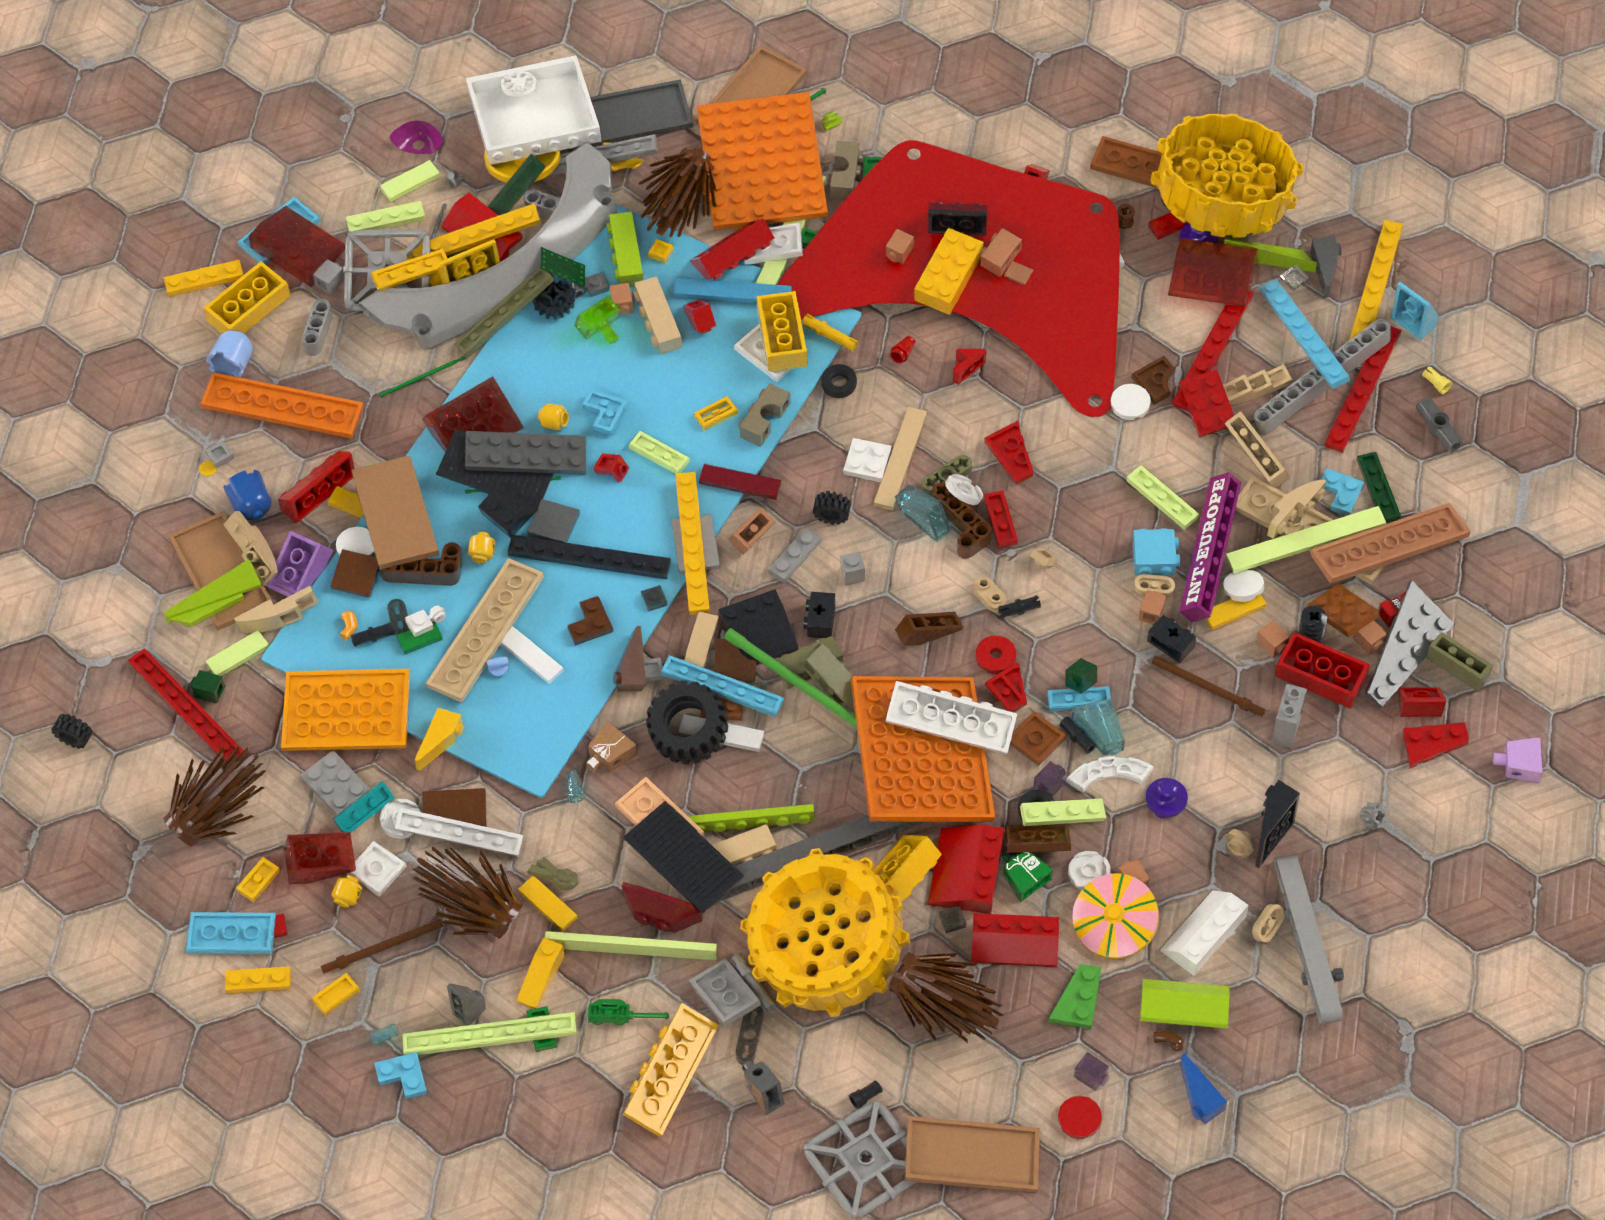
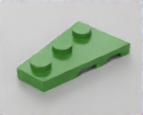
(1079, 999)

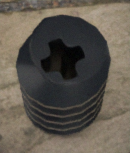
(1313, 623)

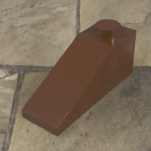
(922, 628)
(631, 669)

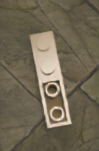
(1295, 504)
(253, 545)
(270, 616)

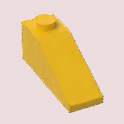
(440, 736)
(541, 972)

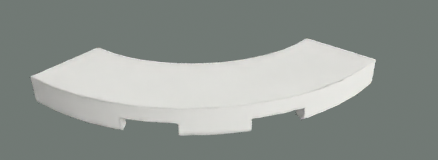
(1107, 768)

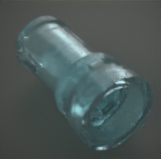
(574, 790)

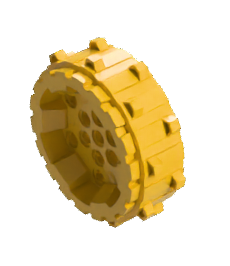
(1226, 174)
(812, 884)

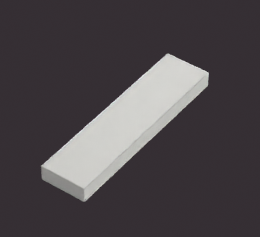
(531, 655)
(736, 736)

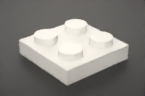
(867, 460)

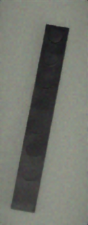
(589, 556)

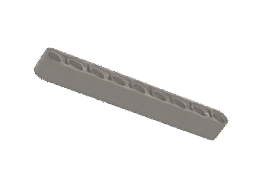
(1313, 383)
(1308, 939)

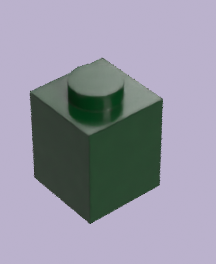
(1081, 676)
(207, 686)

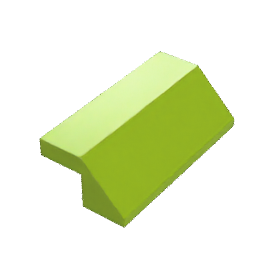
(1185, 1003)

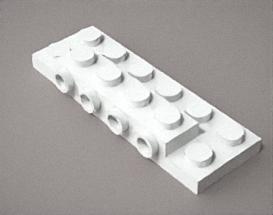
(951, 717)

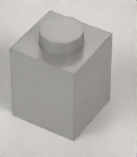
(329, 276)
(852, 568)

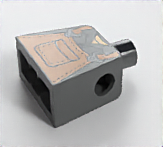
(763, 1086)

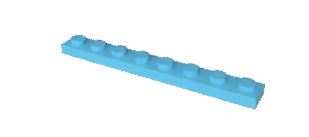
(1304, 334)

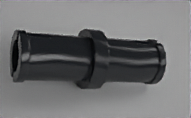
(1019, 606)
(372, 634)
(1077, 735)

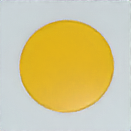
(207, 468)

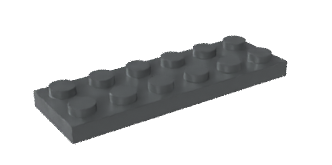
(525, 452)

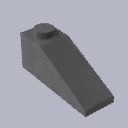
(1326, 254)
(465, 1003)

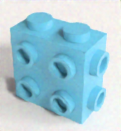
(1155, 552)

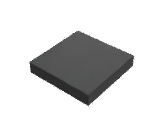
(553, 521)

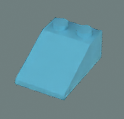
(1413, 312)

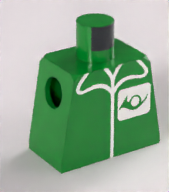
(1025, 873)

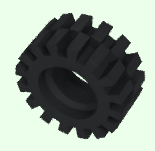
(831, 508)
(72, 731)

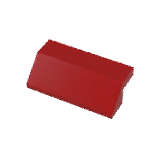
(471, 211)

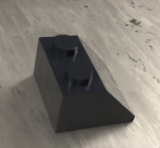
(507, 509)

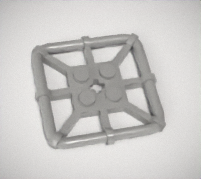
(379, 259)
(851, 1156)

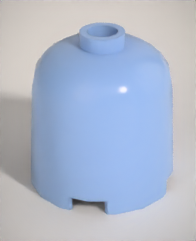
(230, 354)

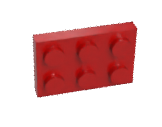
(1207, 402)

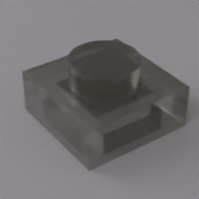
(654, 598)
(952, 919)

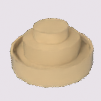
(1240, 843)

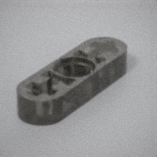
(752, 1043)

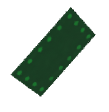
(562, 267)

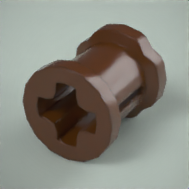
(1127, 217)

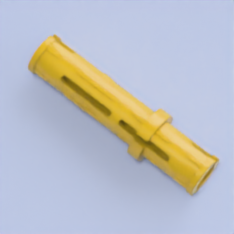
(829, 332)

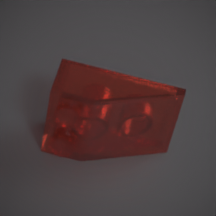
(318, 856)

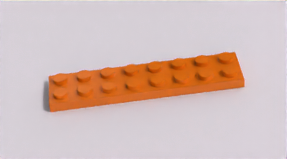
(282, 405)

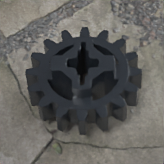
(562, 303)

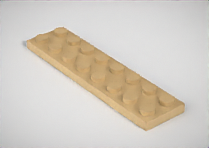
(1257, 503)
(485, 630)

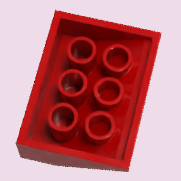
(967, 868)

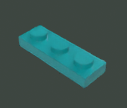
(363, 808)

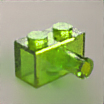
(598, 319)

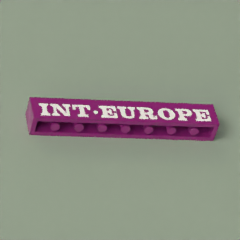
(1210, 547)

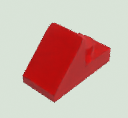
(969, 362)

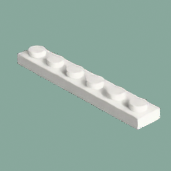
(459, 832)

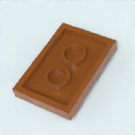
(1345, 610)

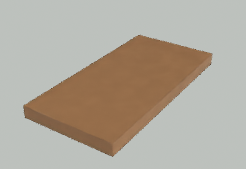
(761, 76)
(395, 512)
(209, 553)
(972, 1154)

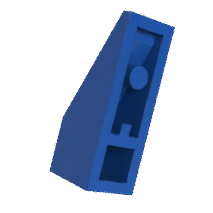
(1203, 1097)

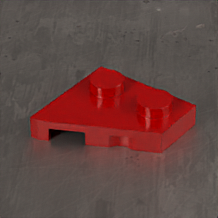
(1008, 688)

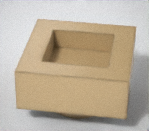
(1043, 557)

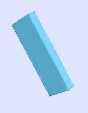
(1066, 698)

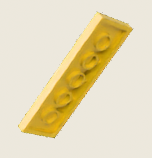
(669, 1069)

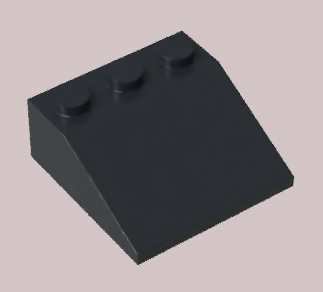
(762, 623)
(1277, 818)

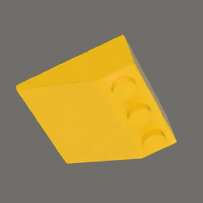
(469, 262)

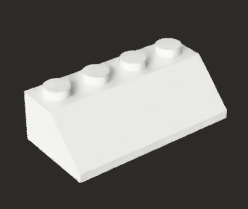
(1205, 930)

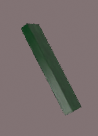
(517, 185)
(1378, 486)

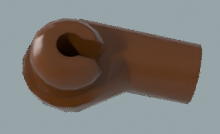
(1171, 1037)

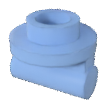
(498, 666)

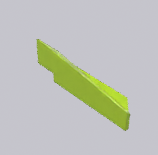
(1276, 255)
(215, 596)

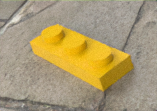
(257, 980)

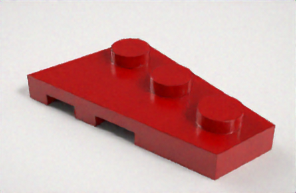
(1010, 451)
(1429, 741)

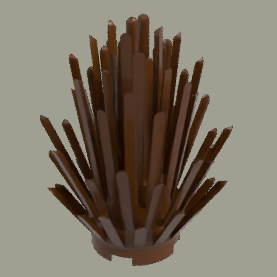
(682, 186)
(207, 801)
(476, 900)
(928, 987)

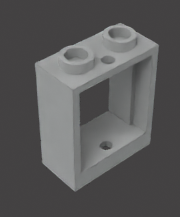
(1289, 716)

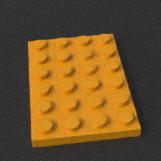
(345, 709)

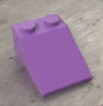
(299, 564)

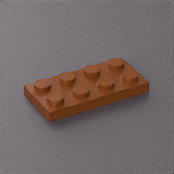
(1126, 160)

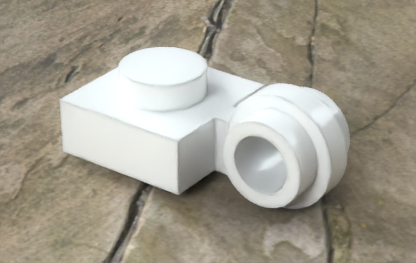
(421, 623)

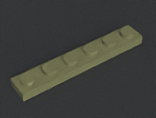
(504, 312)

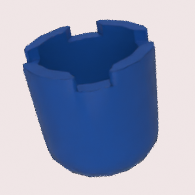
(248, 495)

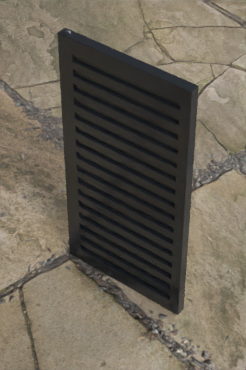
(452, 467)
(683, 857)

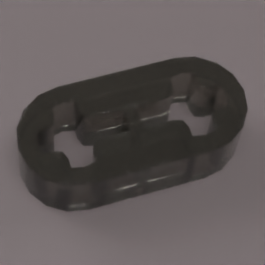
(399, 617)

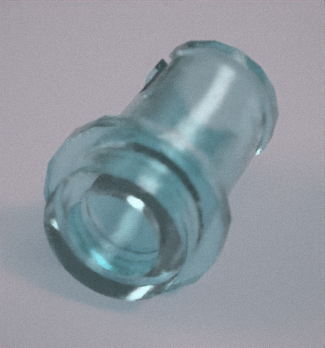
(383, 1034)

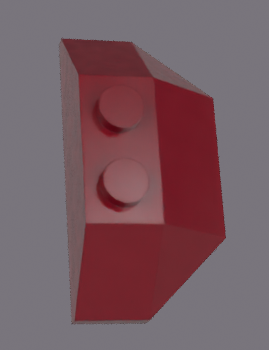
(659, 909)

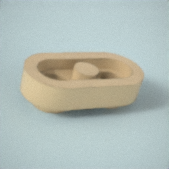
(1154, 583)
(988, 593)
(1268, 923)

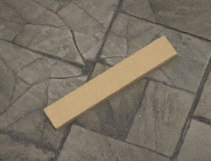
(900, 458)

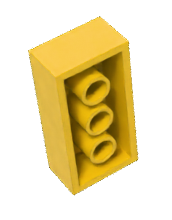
(948, 271)
(247, 300)
(781, 331)

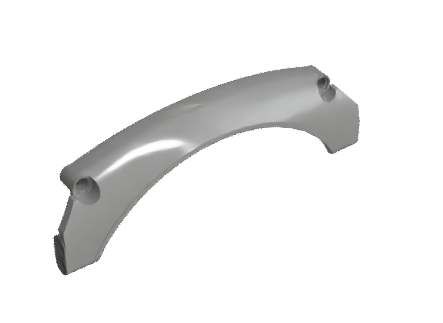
(455, 307)

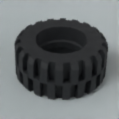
(680, 698)

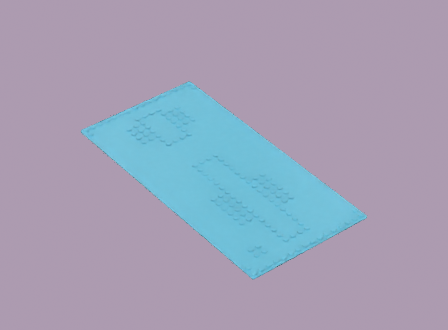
(518, 721)

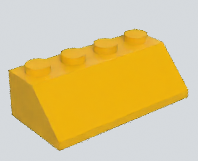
(907, 863)

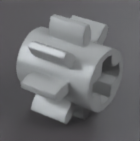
(1373, 815)

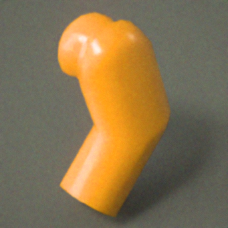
(351, 624)

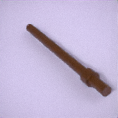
(1243, 703)
(343, 961)

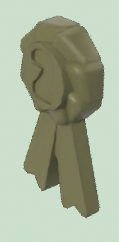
(561, 878)

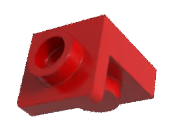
(611, 465)

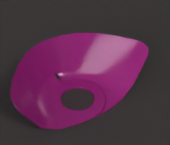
(409, 132)

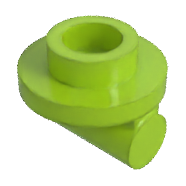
(831, 120)

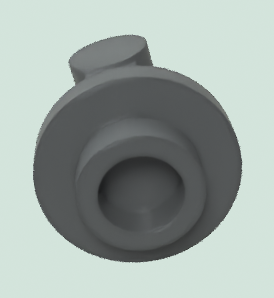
(454, 179)

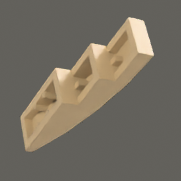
(1256, 385)
(701, 639)

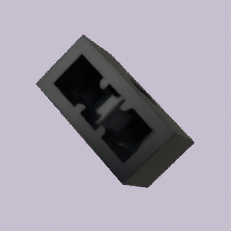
(820, 615)
(1171, 638)

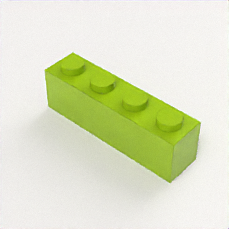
(625, 248)

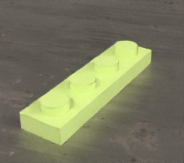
(387, 217)
(1162, 497)
(1062, 812)

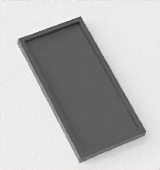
(642, 112)

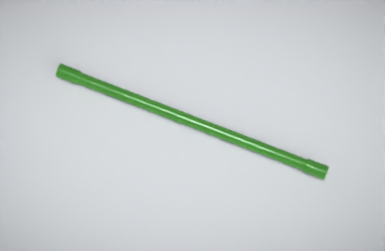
(742, 643)

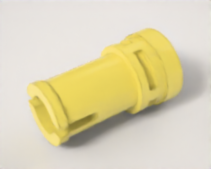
(1440, 382)

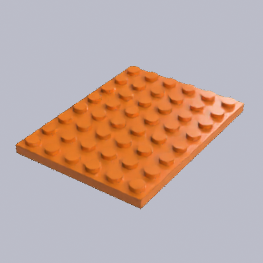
(763, 160)
(914, 772)

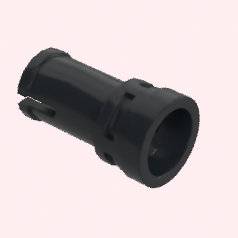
(861, 1096)

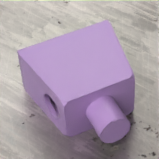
(1521, 759)

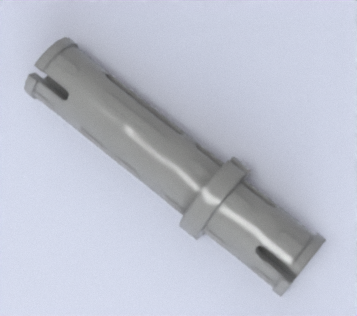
(745, 973)

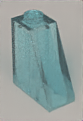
(924, 512)
(1100, 725)

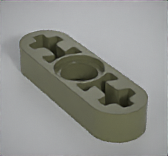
(950, 467)

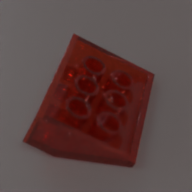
(295, 244)
(1213, 272)
(478, 409)

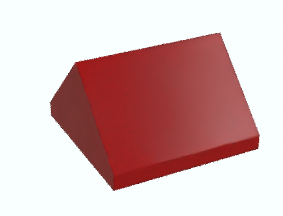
(1421, 701)

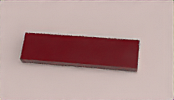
(740, 481)

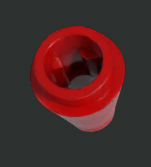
(902, 350)

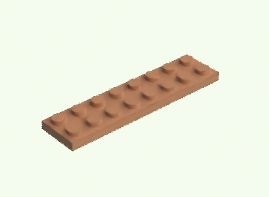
(1390, 543)

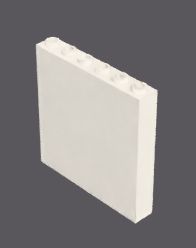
(545, 121)

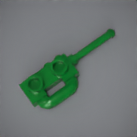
(616, 1012)

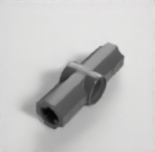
(1444, 431)

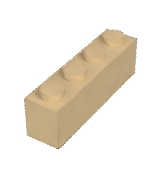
(657, 315)
(1257, 450)
(747, 845)

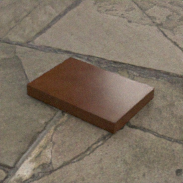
(458, 804)
(1037, 838)

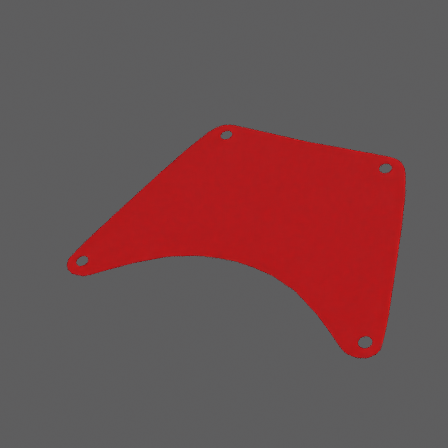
(1060, 316)

